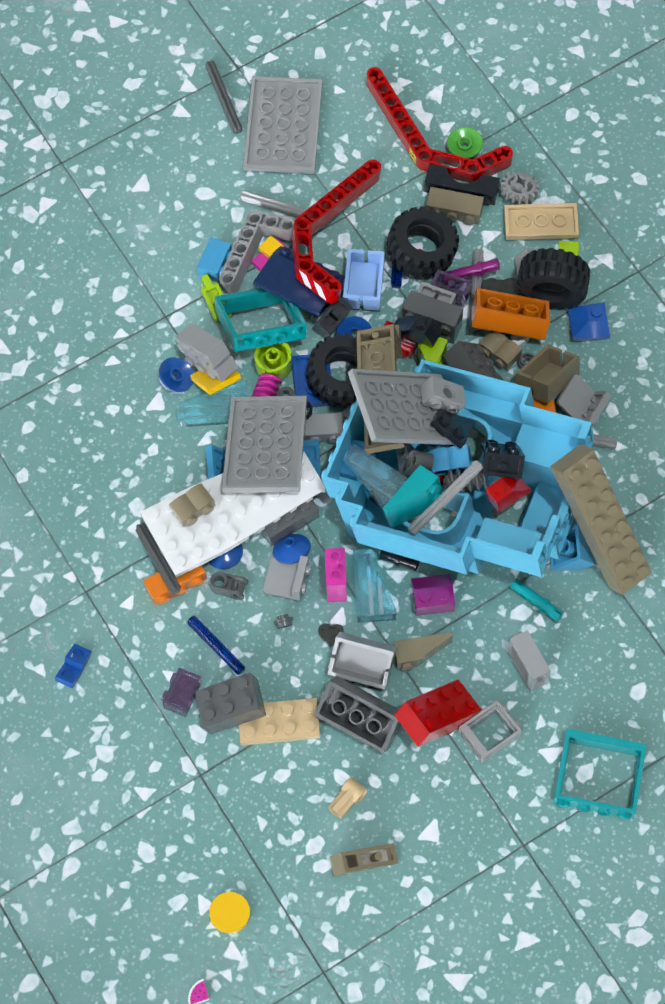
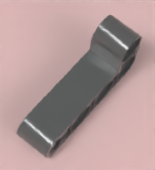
(410, 459)

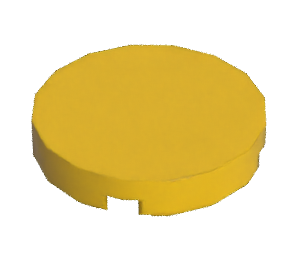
(229, 912)

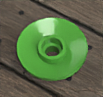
(467, 137)

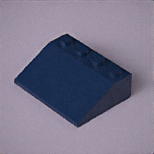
(280, 280)

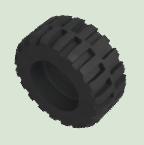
(427, 223)
(554, 277)
(321, 382)

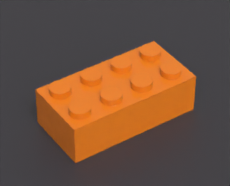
(510, 314)

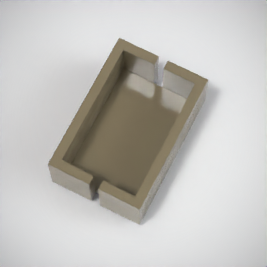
(545, 372)

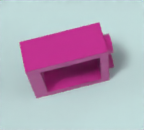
(335, 575)

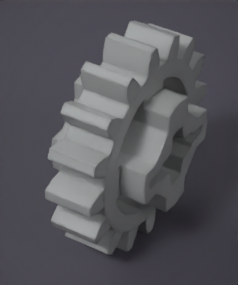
(519, 187)

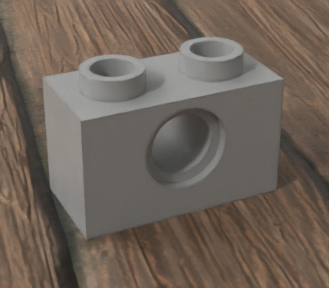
(443, 395)

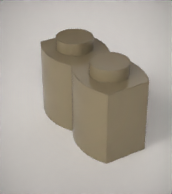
(500, 349)
(192, 505)

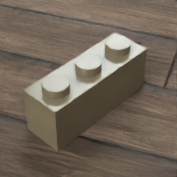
(456, 205)

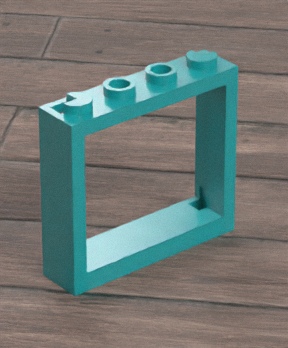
(256, 299)
(605, 743)

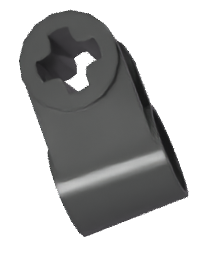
(230, 585)

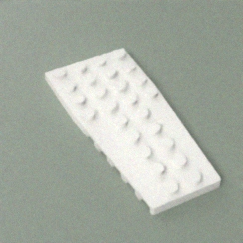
(229, 523)

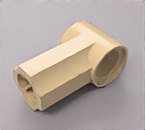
(351, 793)

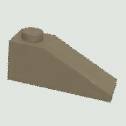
(417, 650)
(363, 859)

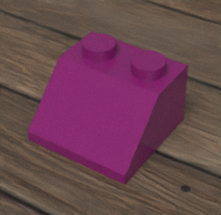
(433, 594)

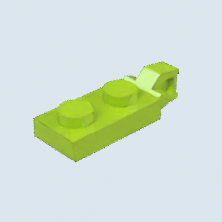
(209, 291)

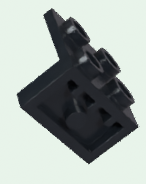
(502, 459)

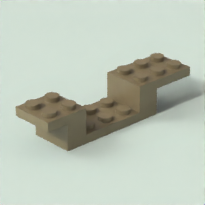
(379, 350)

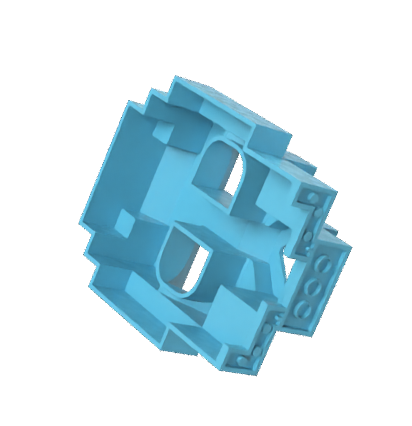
(501, 414)

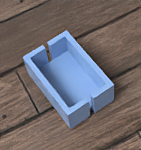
(363, 279)

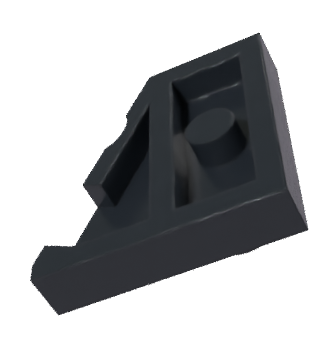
(453, 426)

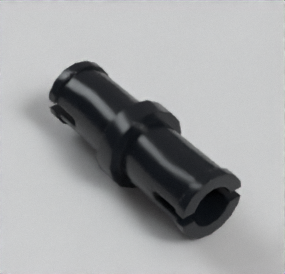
(399, 560)

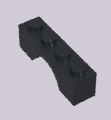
(485, 186)

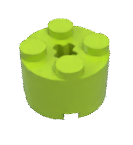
(274, 360)

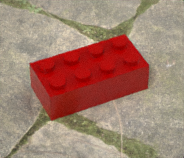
(437, 712)

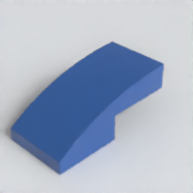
(73, 666)

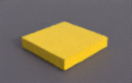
(211, 385)

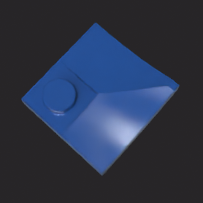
(589, 322)

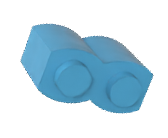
(450, 458)

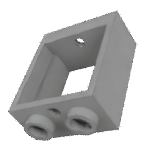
(528, 660)
(473, 742)

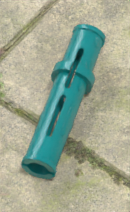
(541, 603)

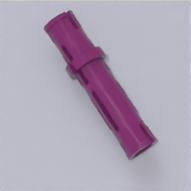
(476, 269)

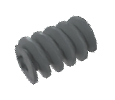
(477, 481)

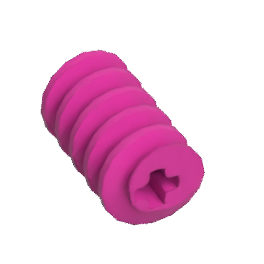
(267, 385)

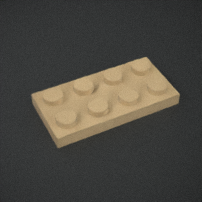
(541, 221)
(283, 722)

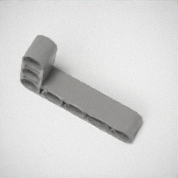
(253, 229)

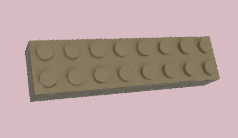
(601, 519)

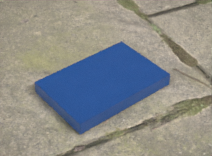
(301, 385)

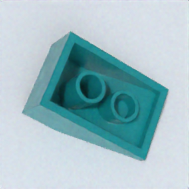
(413, 497)

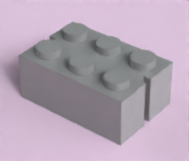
(206, 352)
(362, 660)

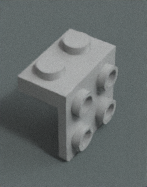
(582, 401)
(287, 579)

